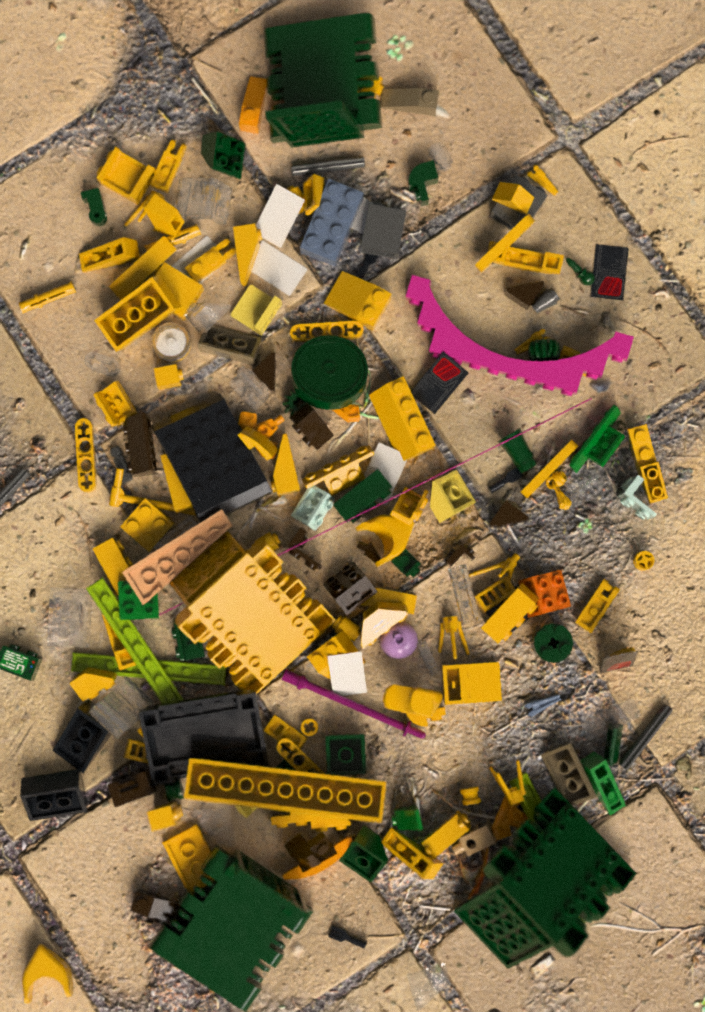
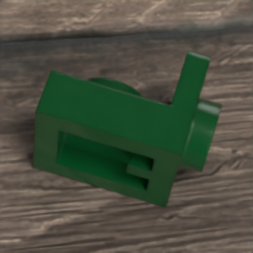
(407, 564)

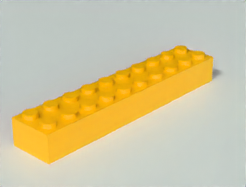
(285, 790)

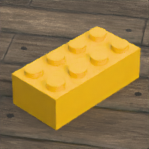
(137, 313)

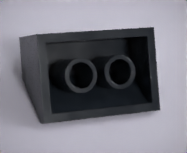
(53, 794)

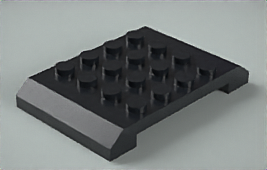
(211, 458)
(204, 728)

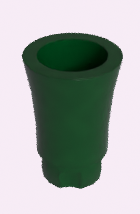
(518, 451)

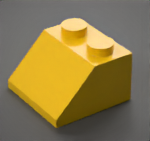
(335, 646)

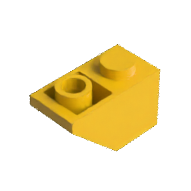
(163, 215)
(91, 681)

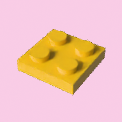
(147, 524)

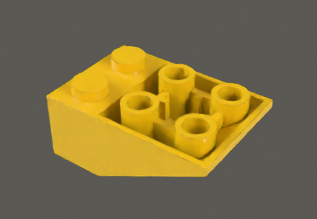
(471, 683)

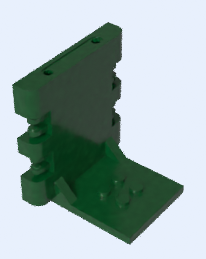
(322, 80)
(546, 885)
(232, 926)

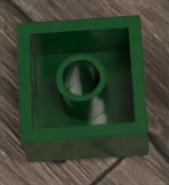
(345, 754)

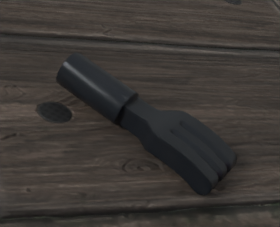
(369, 260)
(511, 477)
(341, 935)

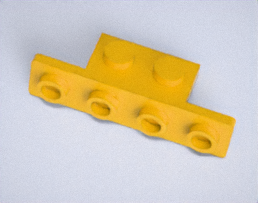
(341, 473)

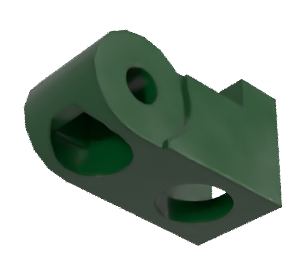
(97, 209)

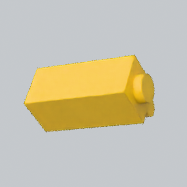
(446, 834)

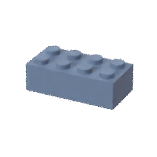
(332, 222)

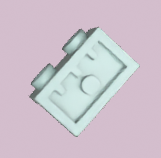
(313, 507)

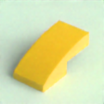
(254, 438)
(279, 728)

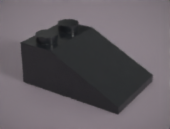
(82, 738)

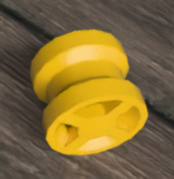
(646, 562)
(470, 795)

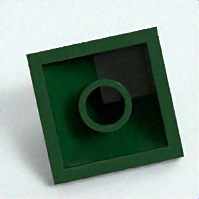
(365, 854)

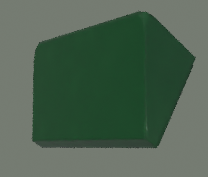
(613, 743)

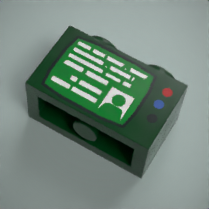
(19, 662)

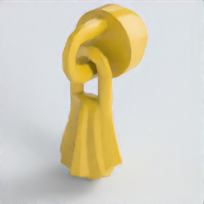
(559, 480)

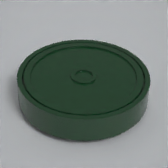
(329, 372)

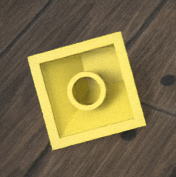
(449, 496)

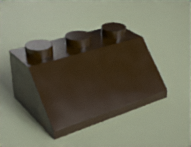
(140, 445)

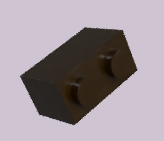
(311, 426)

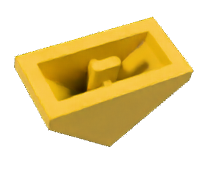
(513, 196)

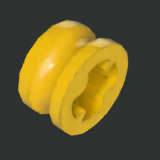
(307, 721)

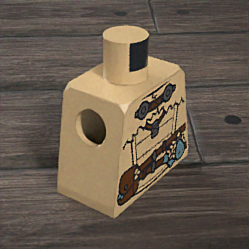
(481, 834)

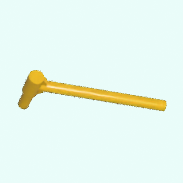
(117, 496)

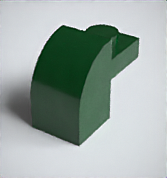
(420, 177)

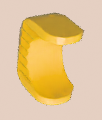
(391, 532)
(412, 700)
(46, 964)

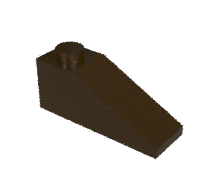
(156, 906)

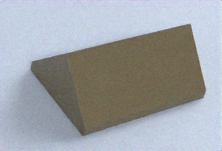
(230, 344)
(568, 774)

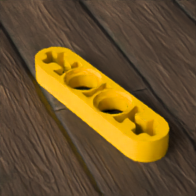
(505, 243)
(326, 327)
(85, 455)
(549, 469)
(307, 764)

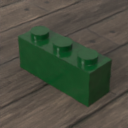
(363, 496)

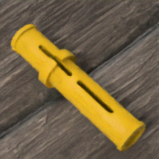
(194, 231)
(47, 297)

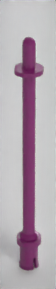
(302, 682)

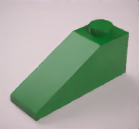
(603, 782)
(407, 818)

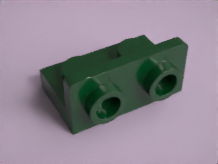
(186, 648)

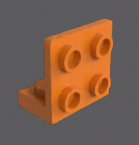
(550, 590)

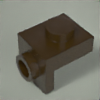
(454, 555)

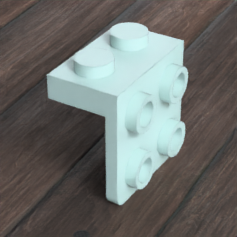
(629, 500)

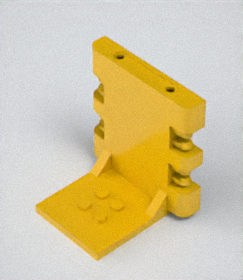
(247, 612)

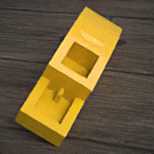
(646, 463)
(319, 823)

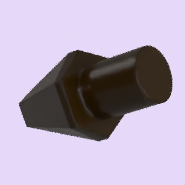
(369, 550)

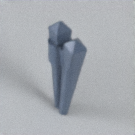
(540, 704)

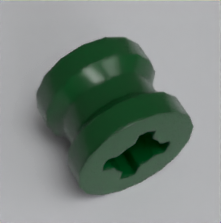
(174, 790)

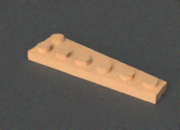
(164, 564)

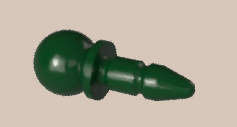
(586, 277)

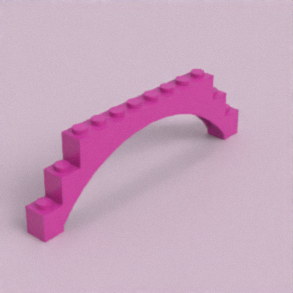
(555, 374)

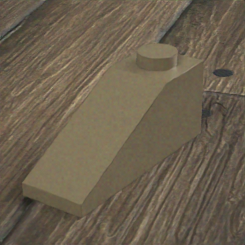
(411, 100)

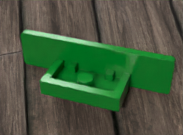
(601, 443)

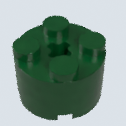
(561, 649)

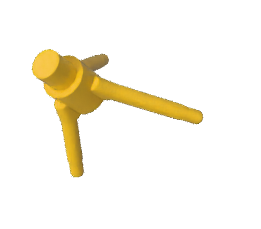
(507, 567)

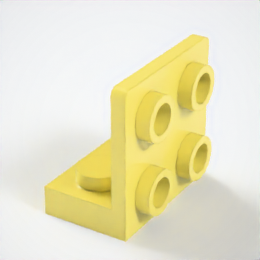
(256, 309)

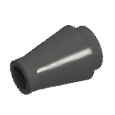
(545, 300)

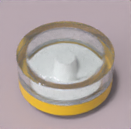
(171, 342)

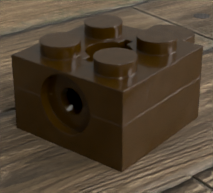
(131, 788)

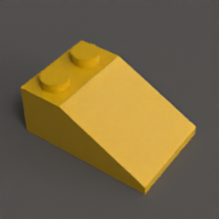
(358, 300)

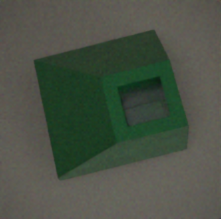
(223, 153)

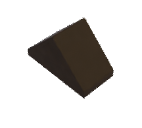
(524, 294)
(266, 372)
(508, 515)

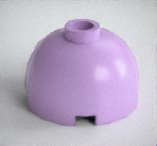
(399, 641)

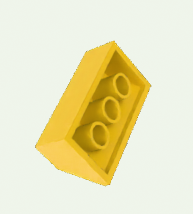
(402, 419)

